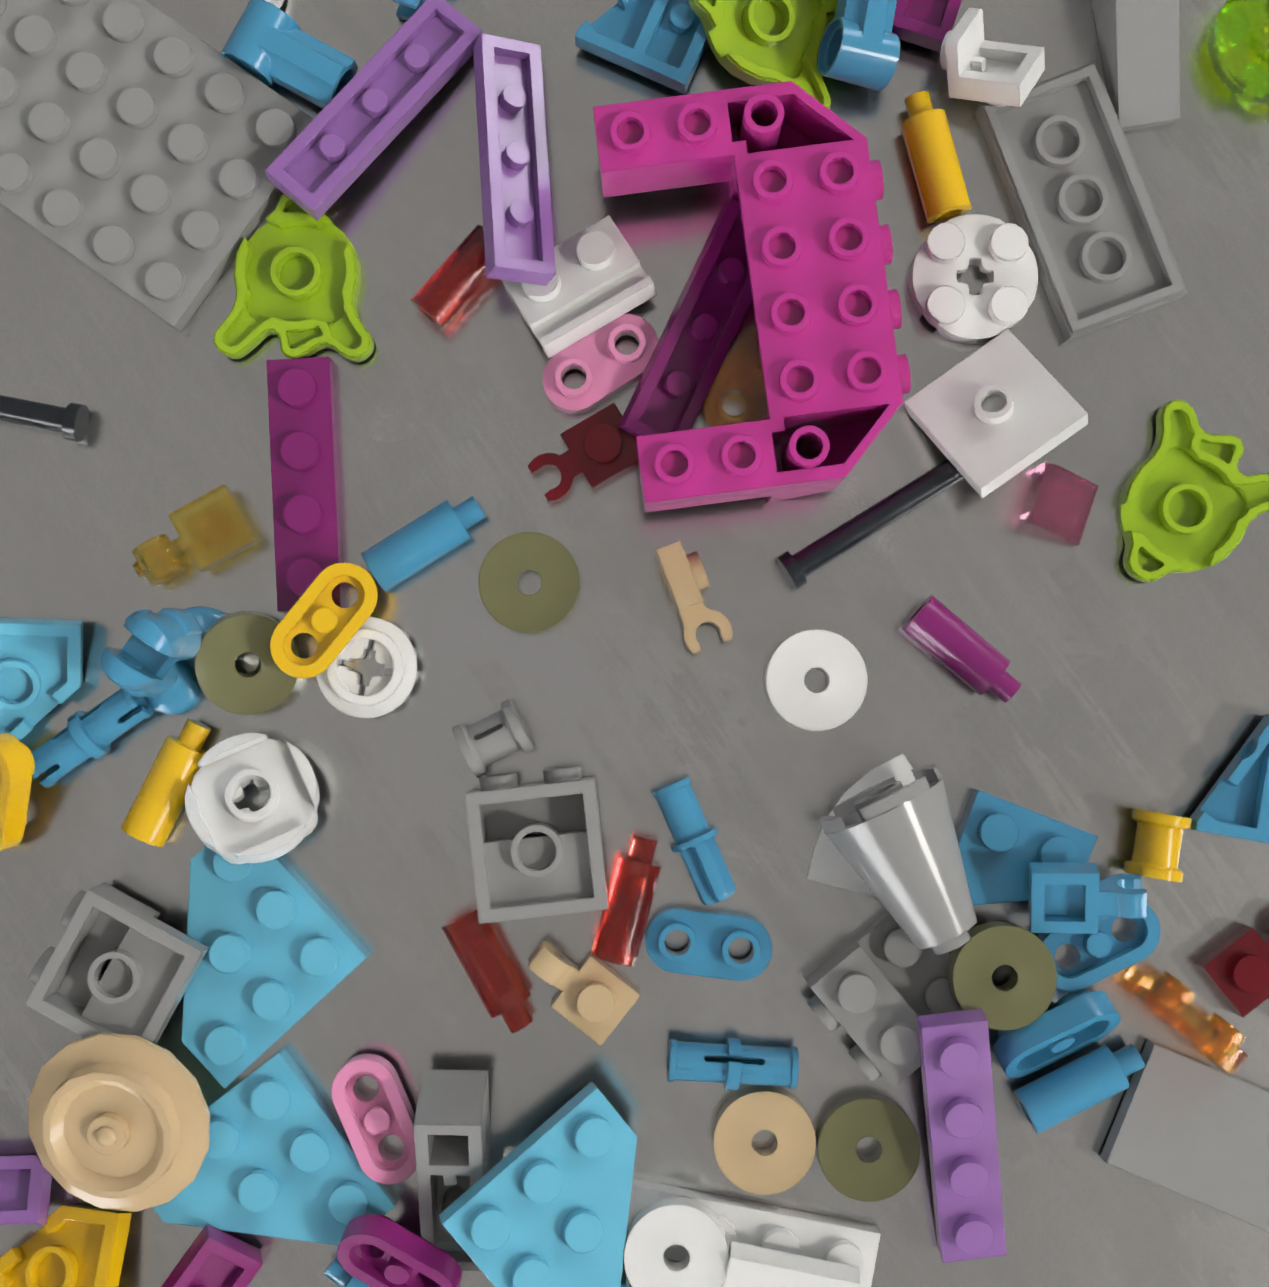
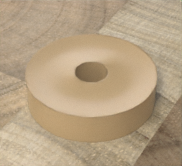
(767, 1169)

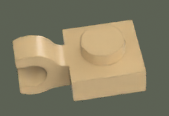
(684, 580)
(589, 994)

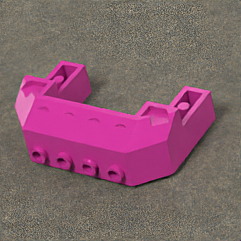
(812, 277)

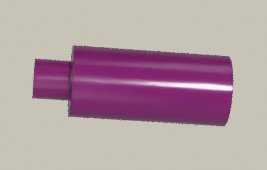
(961, 649)

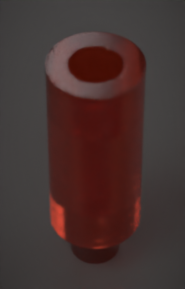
(454, 282)
(630, 903)
(489, 969)

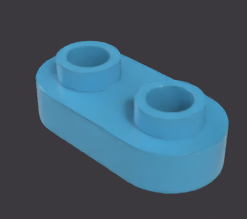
(709, 941)
(1101, 953)
(1073, 1024)

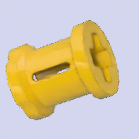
(1157, 845)

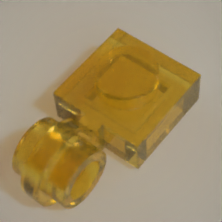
(208, 529)

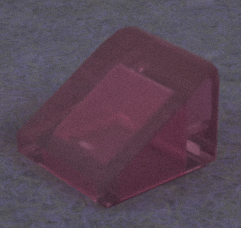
(1058, 503)

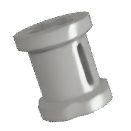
(493, 738)

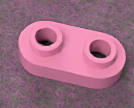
(604, 367)
(375, 1116)

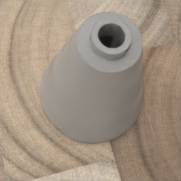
(908, 856)

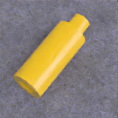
(934, 160)
(165, 786)

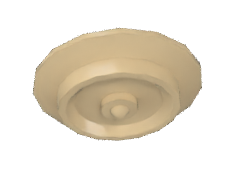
(119, 1122)

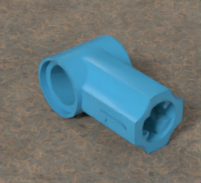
(860, 44)
(277, 51)

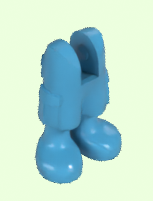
(155, 657)

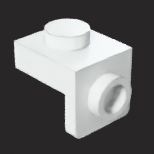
(988, 69)

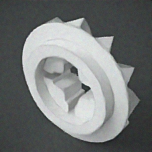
(385, 693)

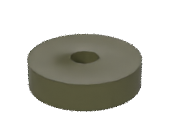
(505, 566)
(216, 671)
(1031, 978)
(877, 1174)

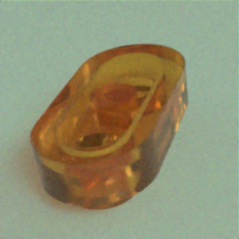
(740, 375)
(1212, 1037)

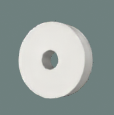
(843, 671)
(676, 1223)

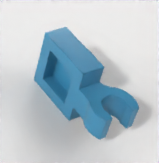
(1073, 897)

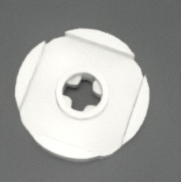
(999, 252)
(219, 785)

